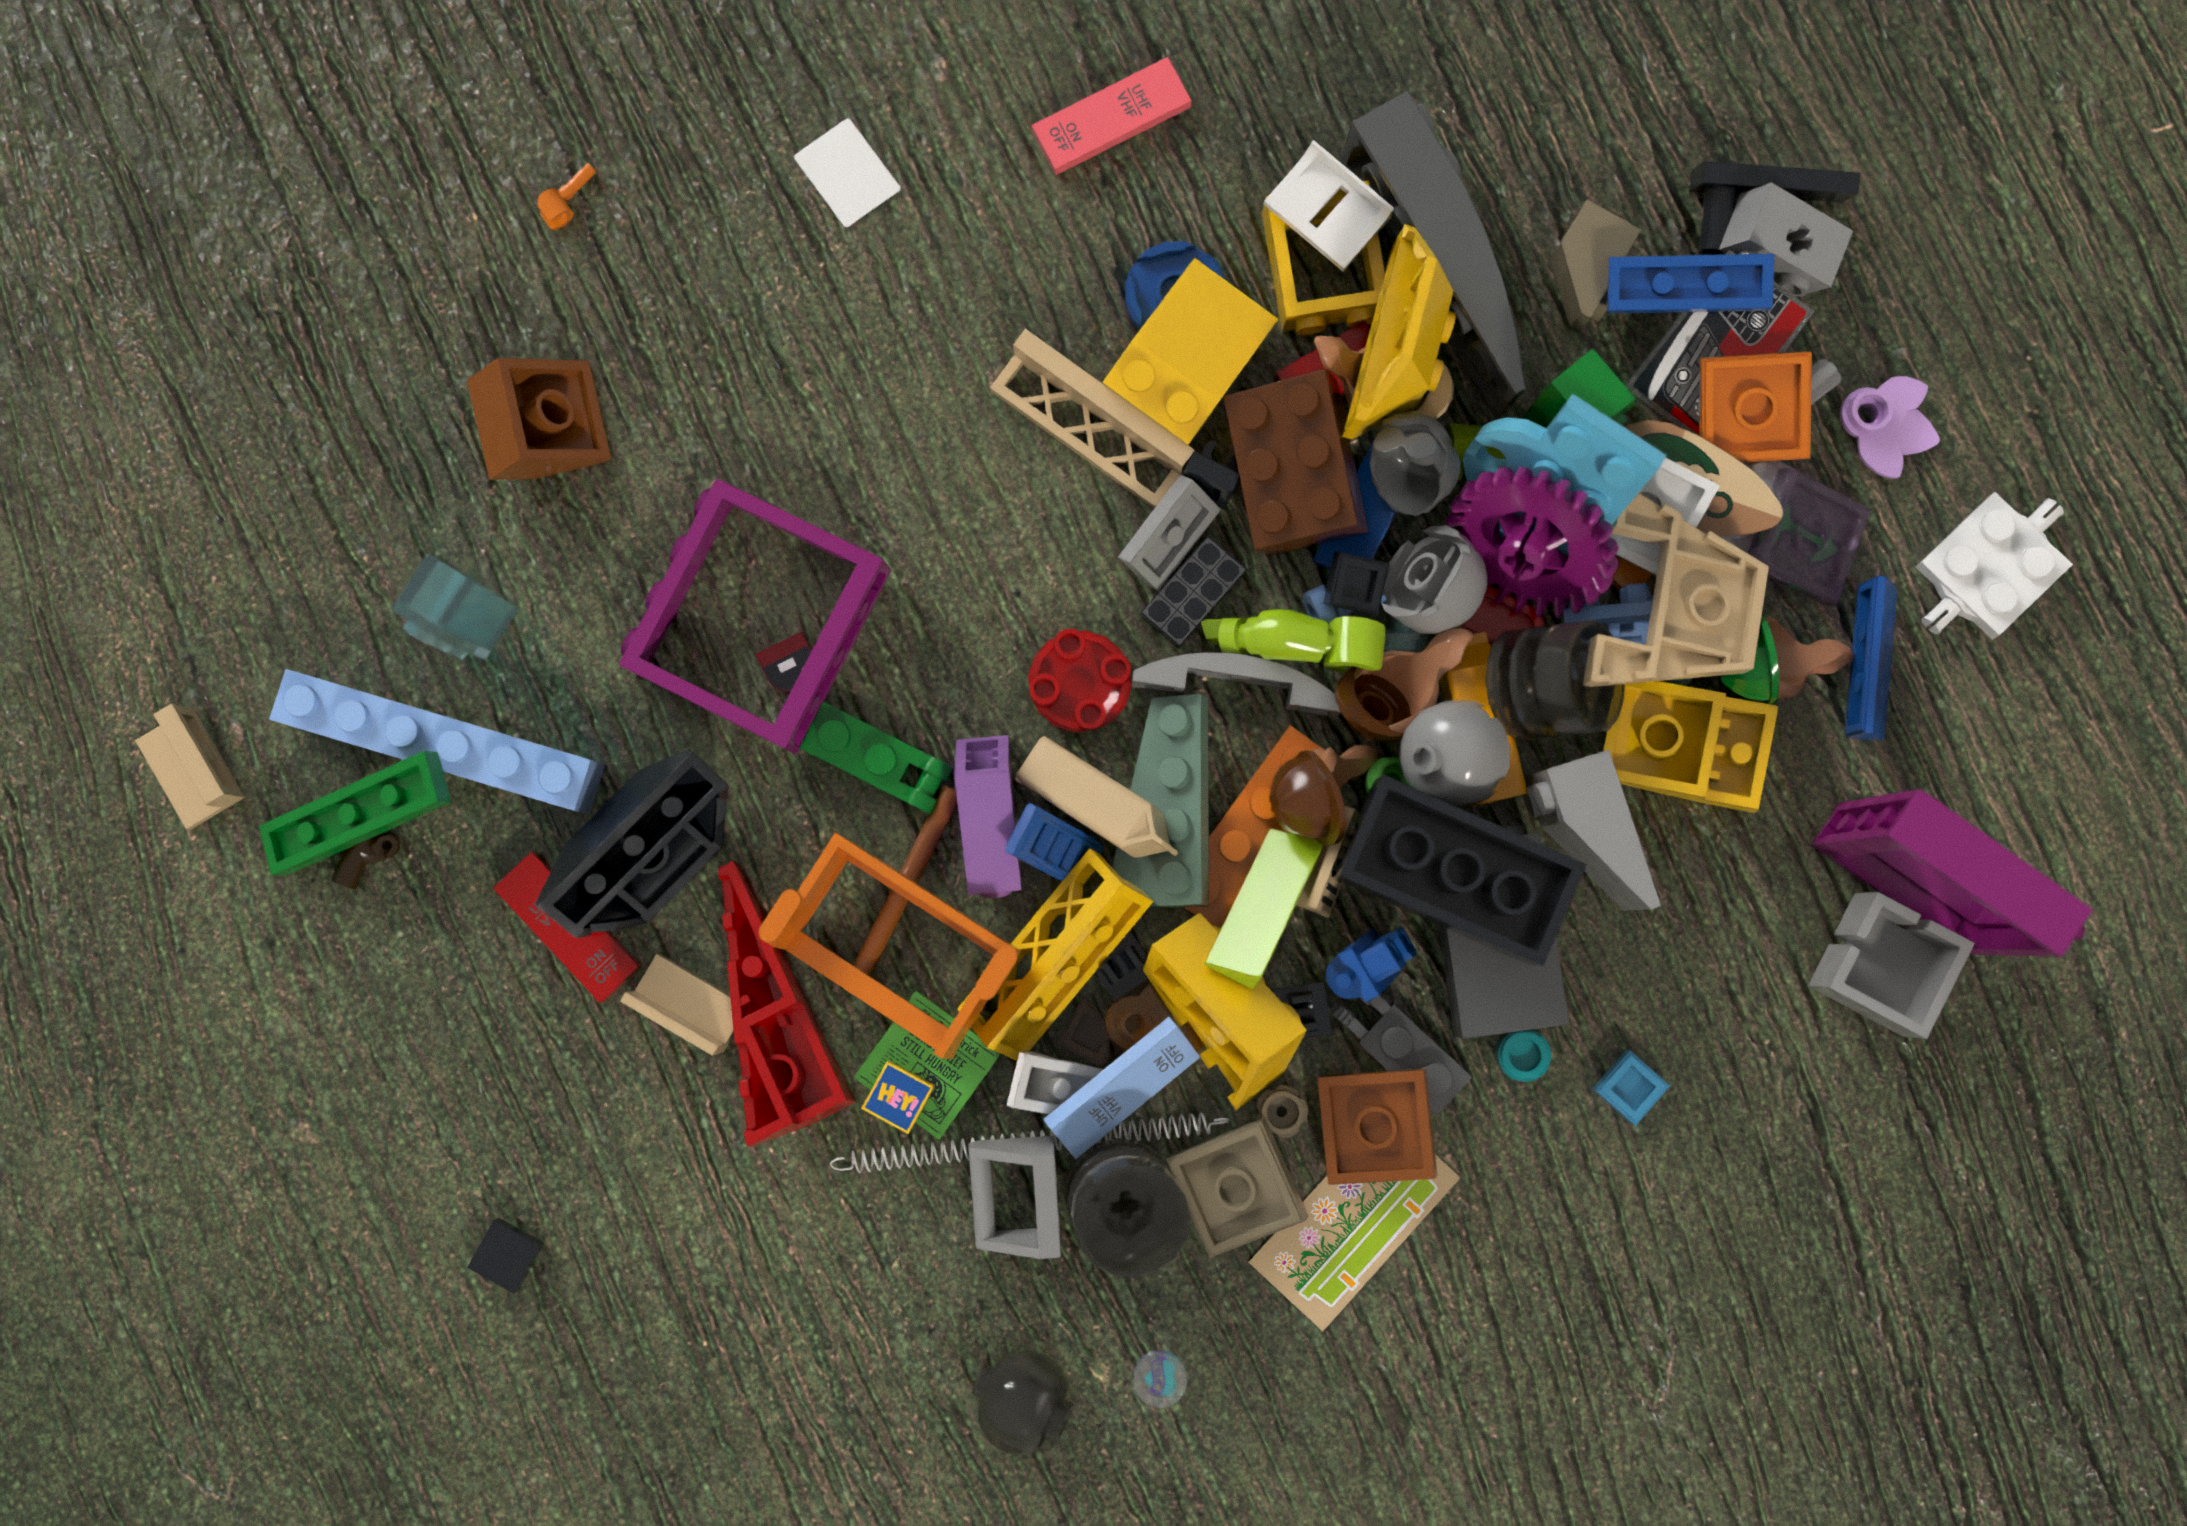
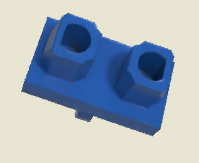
(1369, 964)

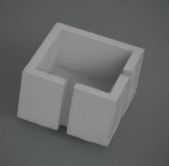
(1889, 970)

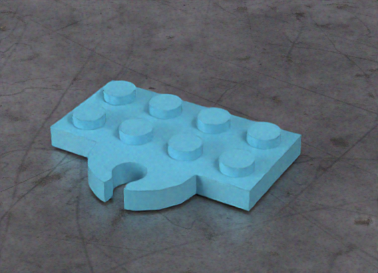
(1576, 446)

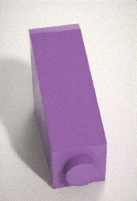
(987, 815)

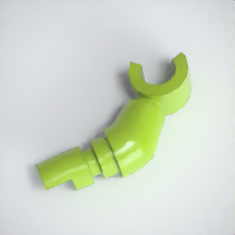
(1300, 637)

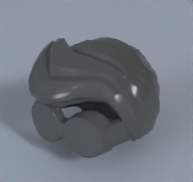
(1413, 462)

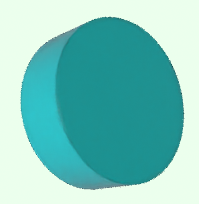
(1523, 1055)

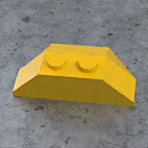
(1403, 336)

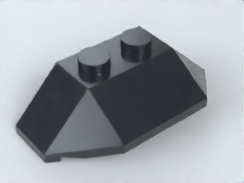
(638, 848)

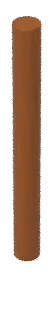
(913, 869)

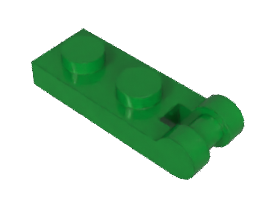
(874, 756)

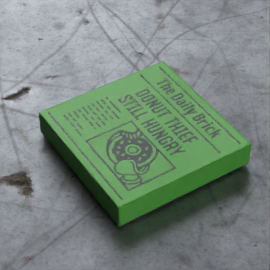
(953, 1078)

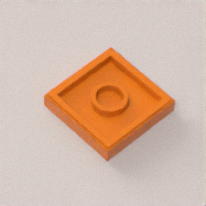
(1757, 405)

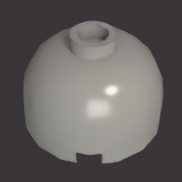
(1435, 582)
(1455, 752)

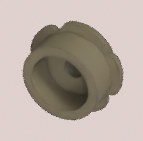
(1295, 1110)

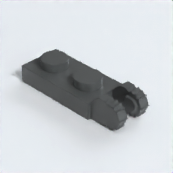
(1402, 1045)

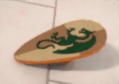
(1743, 499)

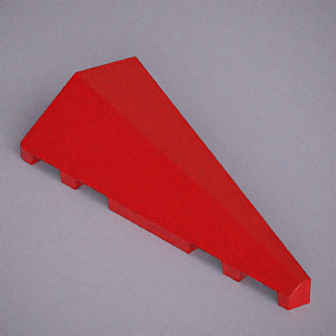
(783, 1055)

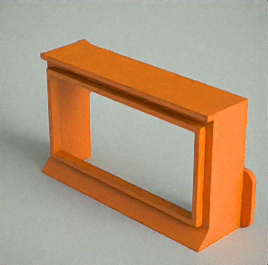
(794, 909)

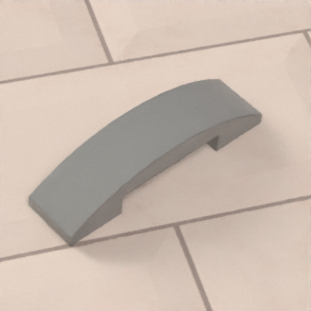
(1303, 693)

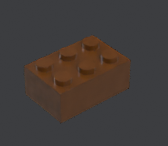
(1295, 463)

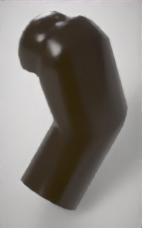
(354, 859)

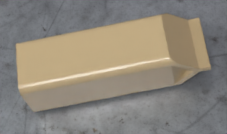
(1094, 800)

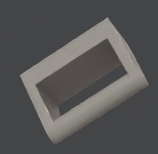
(1032, 1151)

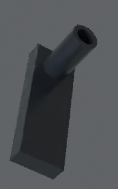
(1725, 181)

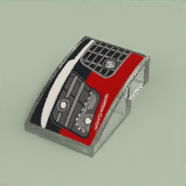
(1670, 373)

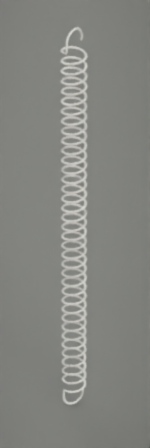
(923, 1150)

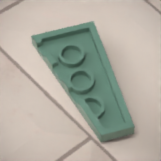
(1174, 779)

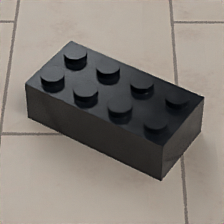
(1459, 871)

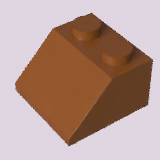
(537, 417)

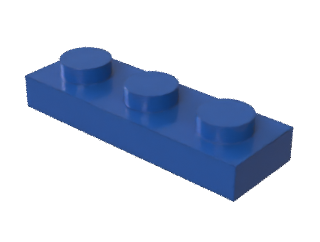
(1690, 283)

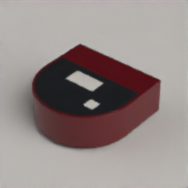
(785, 661)

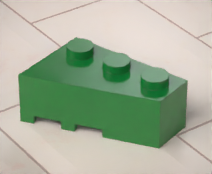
(1591, 382)

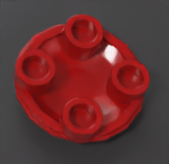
(1079, 681)

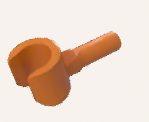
(553, 201)

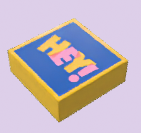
(898, 1097)

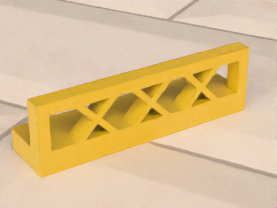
(1062, 963)

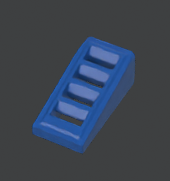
(1053, 843)

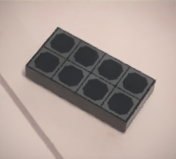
(1193, 592)

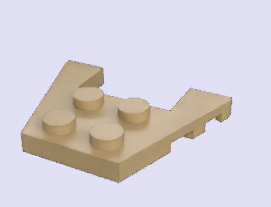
(1701, 609)

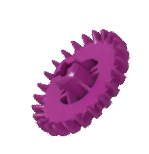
(1531, 562)

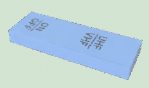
(1121, 1088)

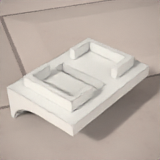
(1311, 187)

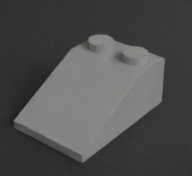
(1591, 822)

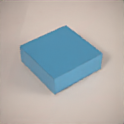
(1630, 1087)

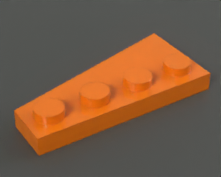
(1244, 828)

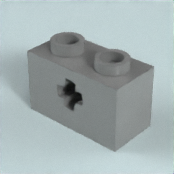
(1803, 239)

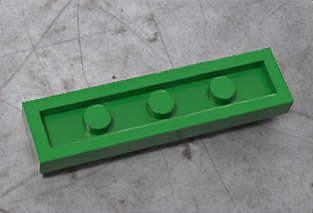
(355, 813)

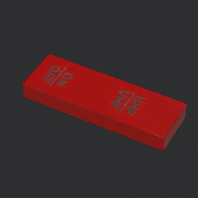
(594, 960)

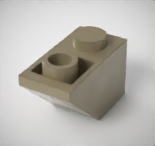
(1583, 258)

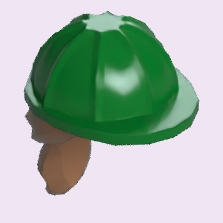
(1785, 664)

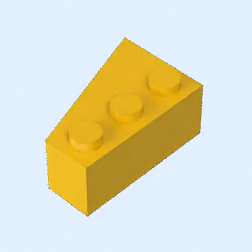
(1242, 1028)

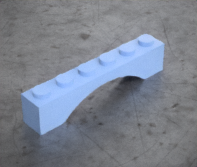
(461, 746)

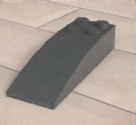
(1423, 184)

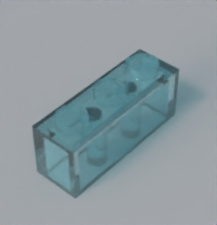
(452, 610)

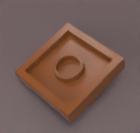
(1377, 1126)

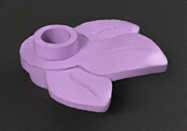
(1895, 424)

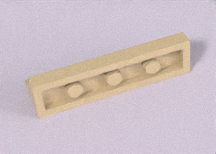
(1100, 402)

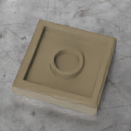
(1237, 1187)

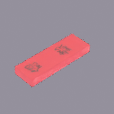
(1111, 116)

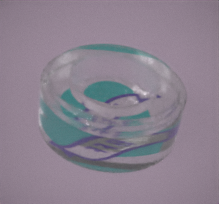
(1160, 1378)

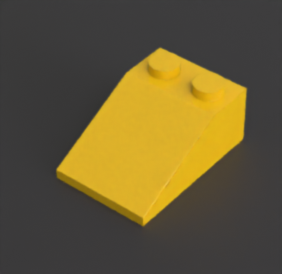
(1190, 351)

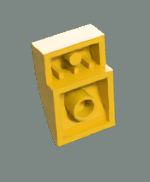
(1692, 744)

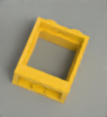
(1314, 315)

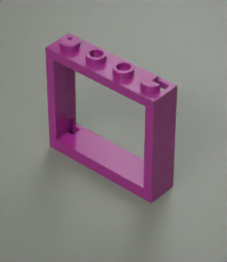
(826, 656)
(1952, 874)

